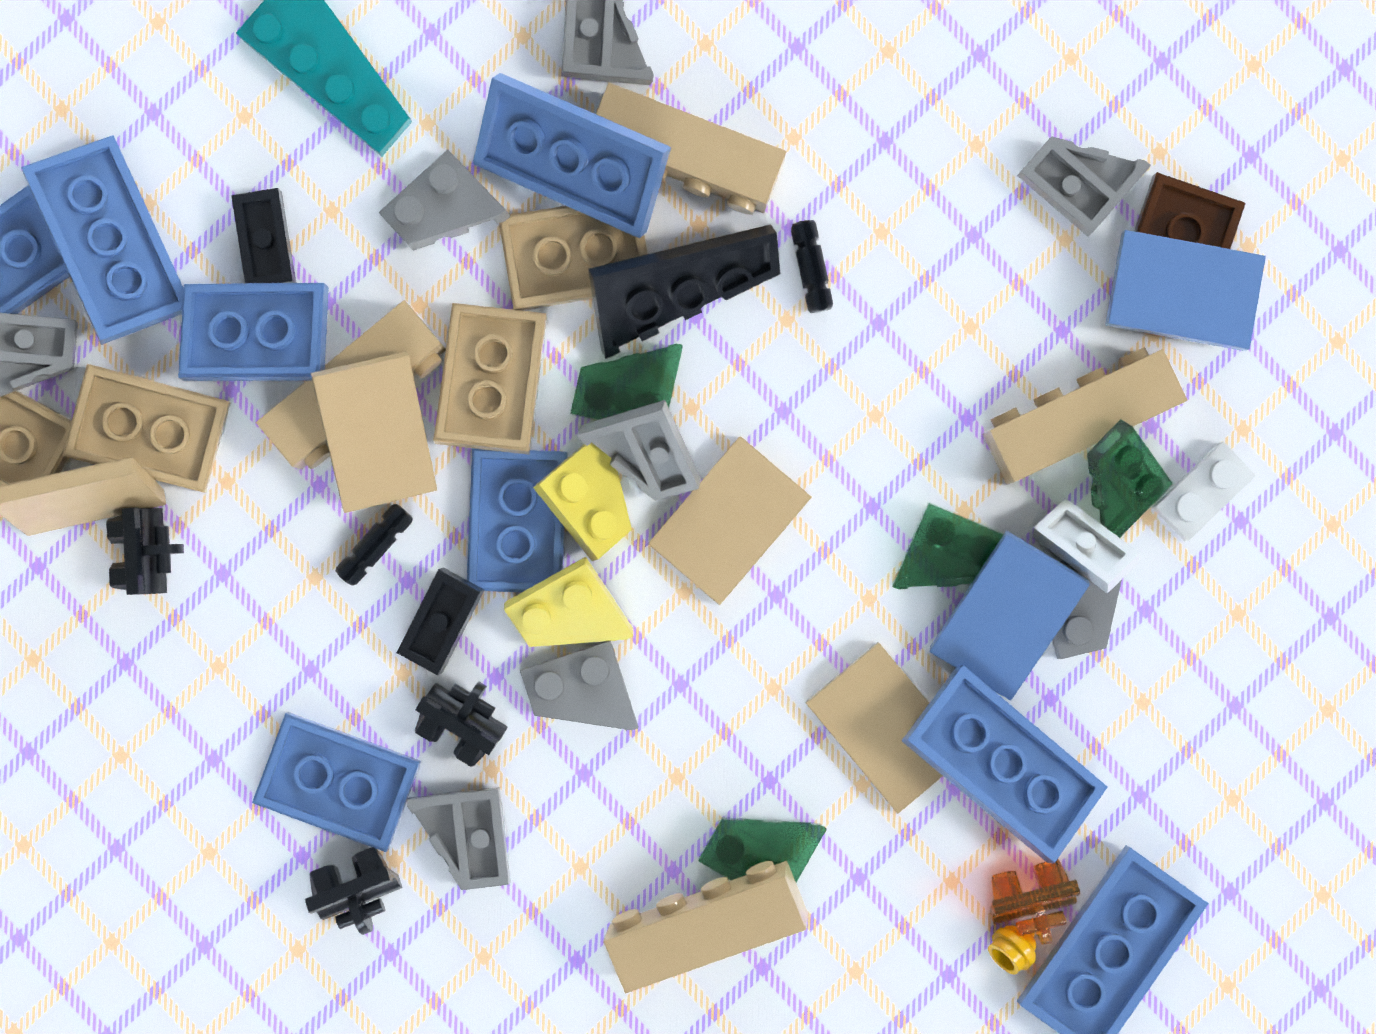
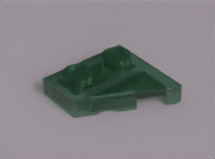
(626, 383)
(1124, 478)
(945, 550)
(745, 842)

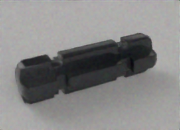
(812, 266)
(374, 544)

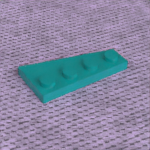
(324, 61)

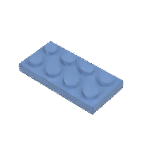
(570, 155)
(106, 238)
(1005, 764)
(1113, 949)

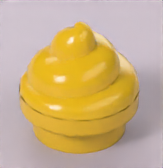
(1012, 950)

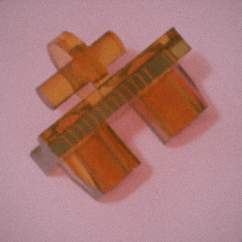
(1053, 893)

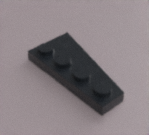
(659, 287)

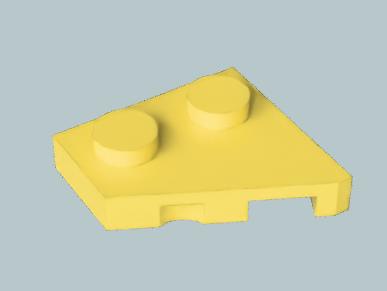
(587, 500)
(568, 610)

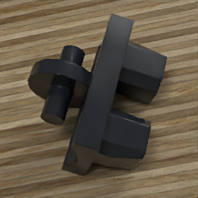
(145, 551)
(462, 715)
(334, 896)

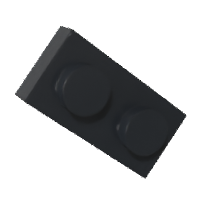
(263, 237)
(440, 621)

